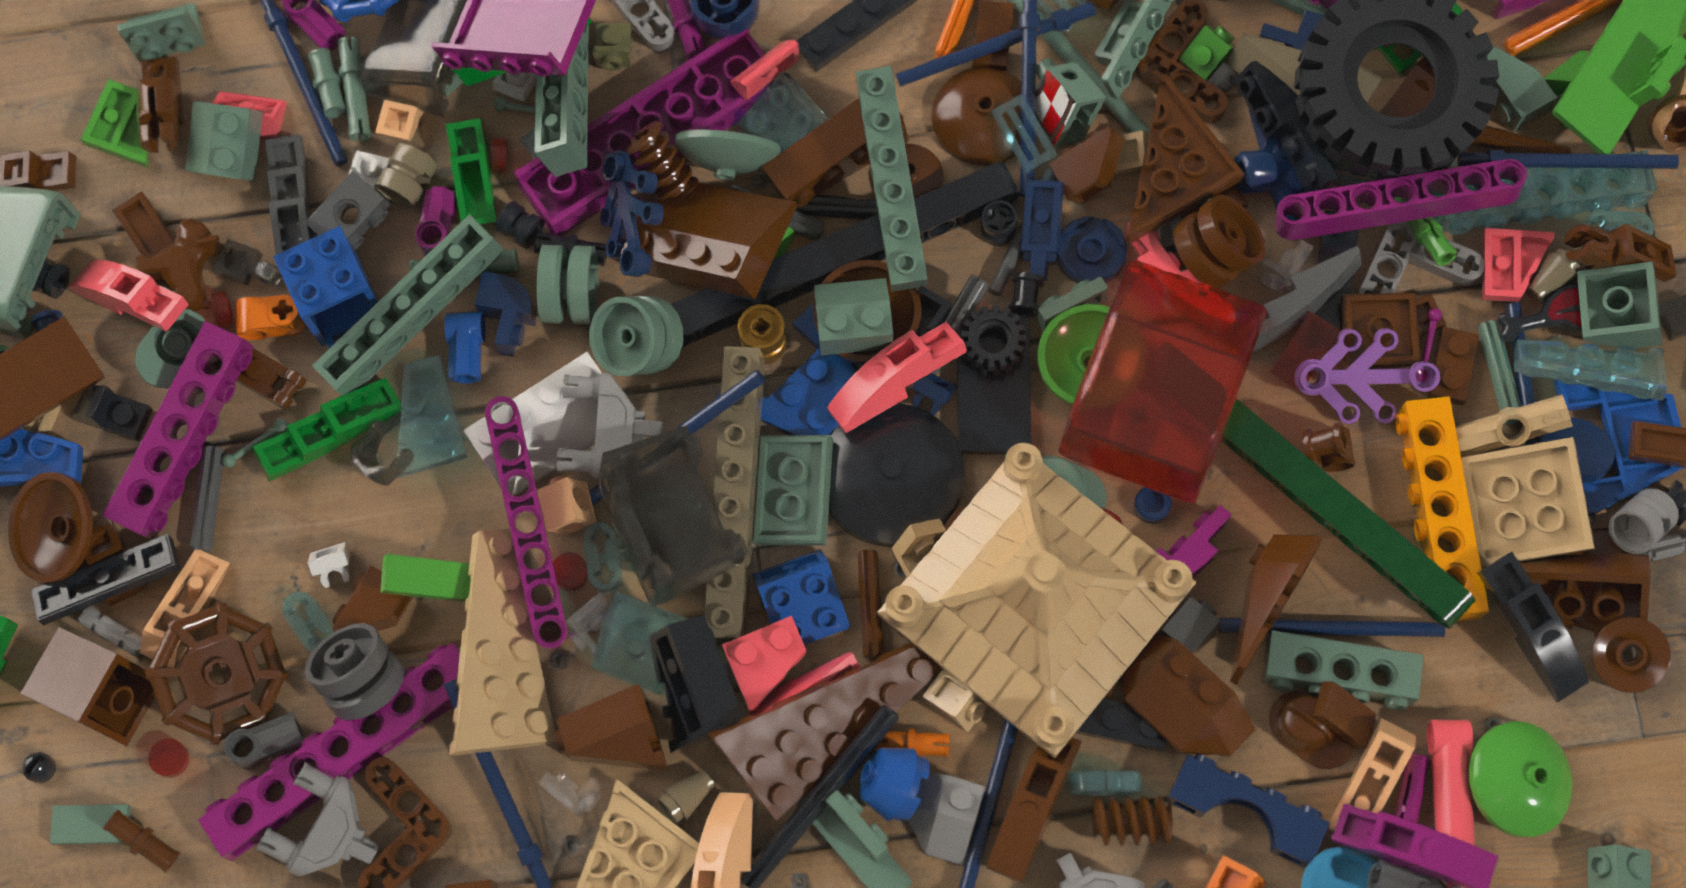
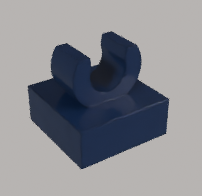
(936, 389)

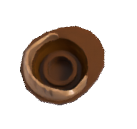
(1668, 124)

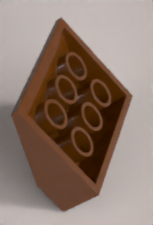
(716, 238)

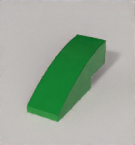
(472, 170)

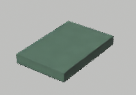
(792, 490)

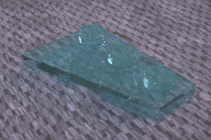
(428, 417)

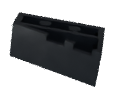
(694, 682)

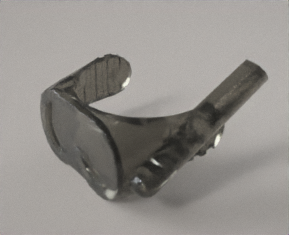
(365, 453)

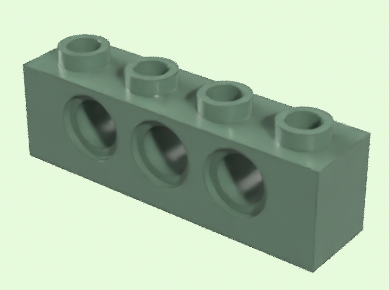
(1400, 667)

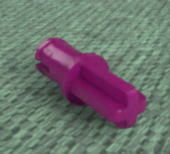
(686, 27)

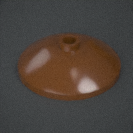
(966, 128)
(904, 304)
(50, 527)

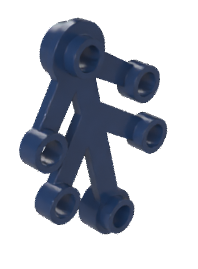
(620, 171)

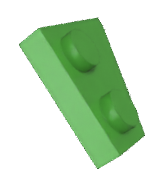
(116, 124)

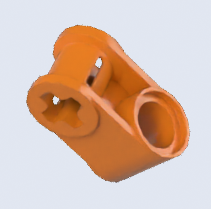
(263, 317)

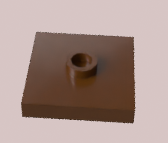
(1376, 311)

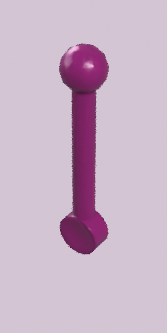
(1434, 316)

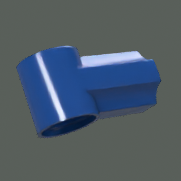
(464, 336)

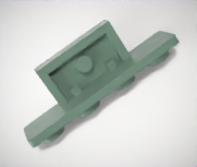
(1128, 41)
(859, 844)

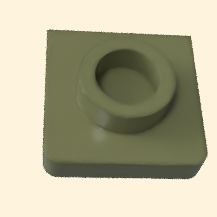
(613, 45)

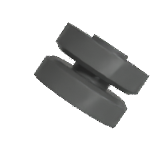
(354, 671)

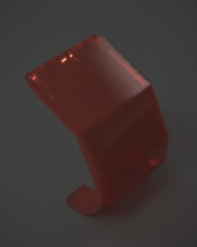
(1162, 381)

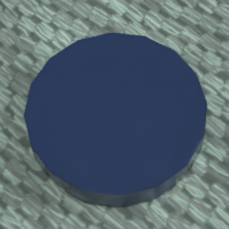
(1091, 250)
(1592, 446)

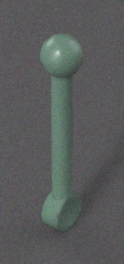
(501, 105)
(279, 427)

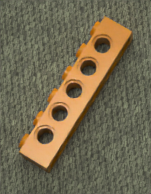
(1436, 419)

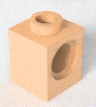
(566, 505)

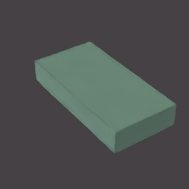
(84, 824)

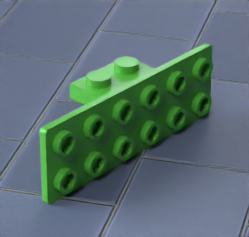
(1625, 70)

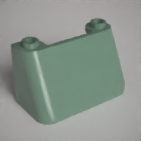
(27, 229)

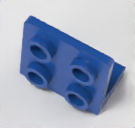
(805, 592)

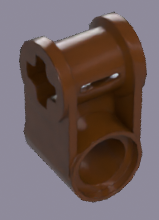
(1330, 448)

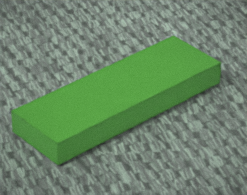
(425, 578)

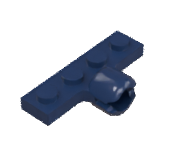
(1268, 170)

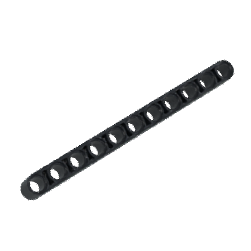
(801, 269)

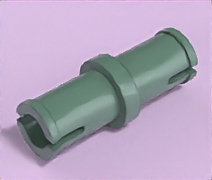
(327, 83)

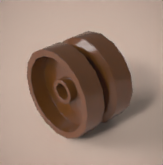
(1219, 241)

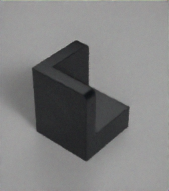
(933, 310)

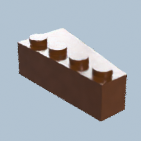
(822, 157)

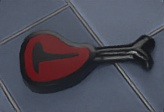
(1558, 311)

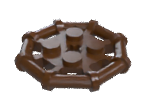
(197, 664)

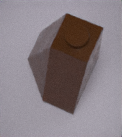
(613, 732)

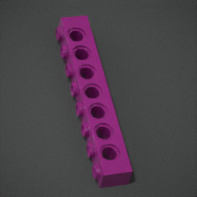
(222, 815)

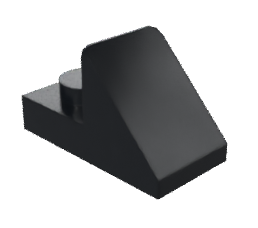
(112, 412)

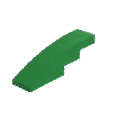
(328, 429)

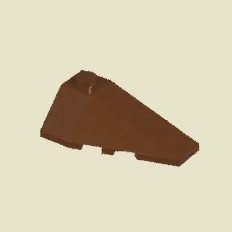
(1594, 587)

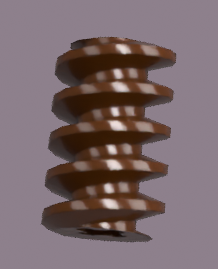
(663, 161)
(1132, 820)

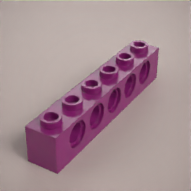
(161, 437)

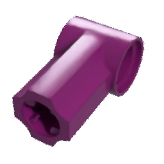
(315, 23)
(436, 217)

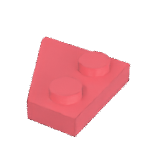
(1511, 261)
(764, 658)

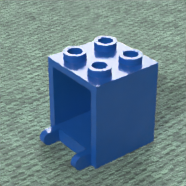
(327, 284)

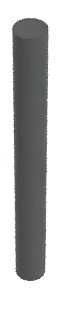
(1013, 252)

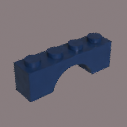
(1292, 830)

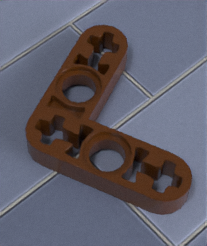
(1169, 58)
(413, 836)

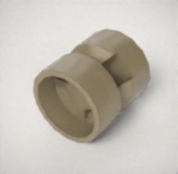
(407, 173)

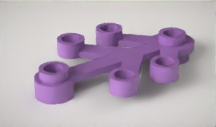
(1359, 375)

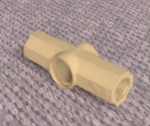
(1536, 420)

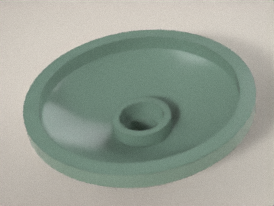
(726, 151)

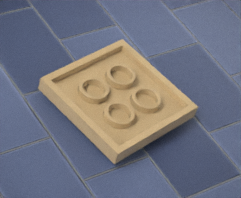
(1528, 501)

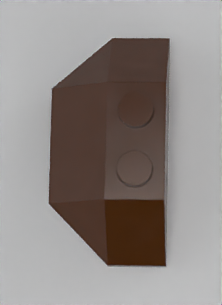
(1185, 700)

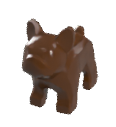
(183, 263)

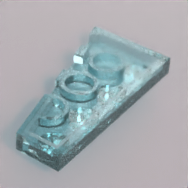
(1589, 366)

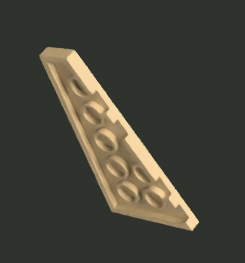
(499, 665)
(637, 847)

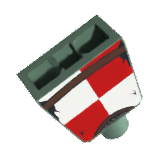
(1066, 101)

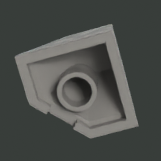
(946, 816)

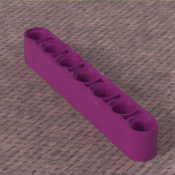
(1412, 188)
(514, 507)

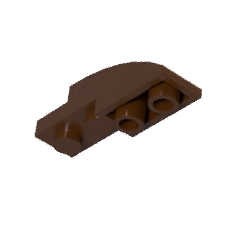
(1031, 811)

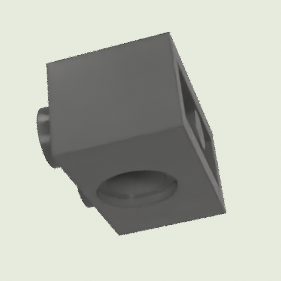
(350, 194)

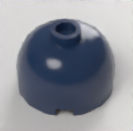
(724, 17)

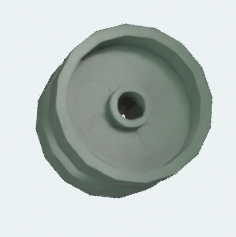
(567, 284)
(636, 335)

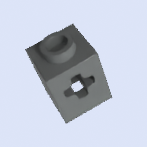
(1192, 624)

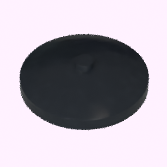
(894, 474)

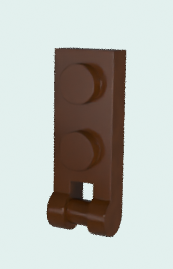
(263, 376)

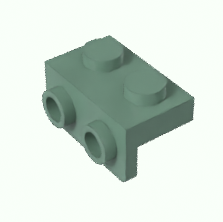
(1618, 867)

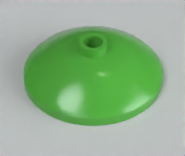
(1066, 346)
(1505, 780)

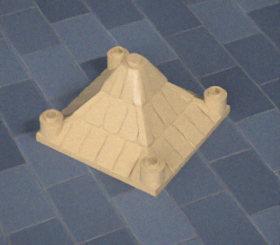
(1036, 599)

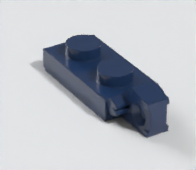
(1042, 224)

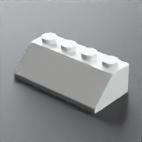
(547, 424)

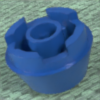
(892, 782)

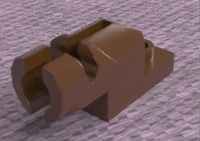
(159, 103)
(1619, 247)

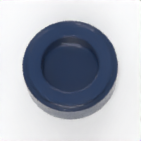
(1152, 505)

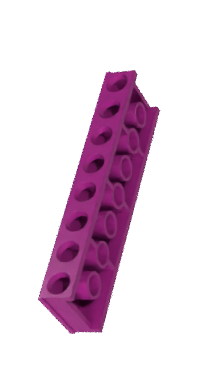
(686, 99)

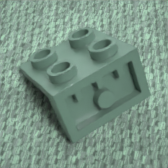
(163, 32)

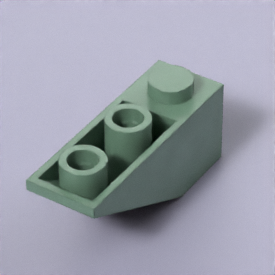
(1522, 91)

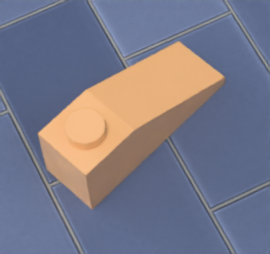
(187, 596)
(1377, 769)

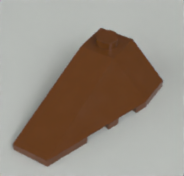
(1269, 587)

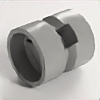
(1643, 521)

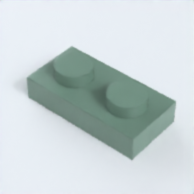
(1082, 293)

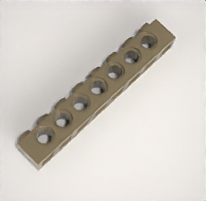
(736, 491)

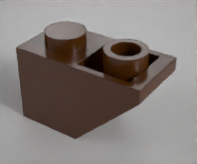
(1090, 165)
(370, 605)

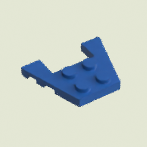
(803, 399)
(1617, 414)

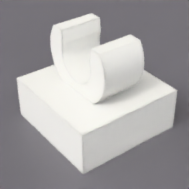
(369, 166)
(330, 559)

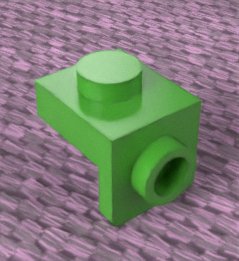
(1208, 51)

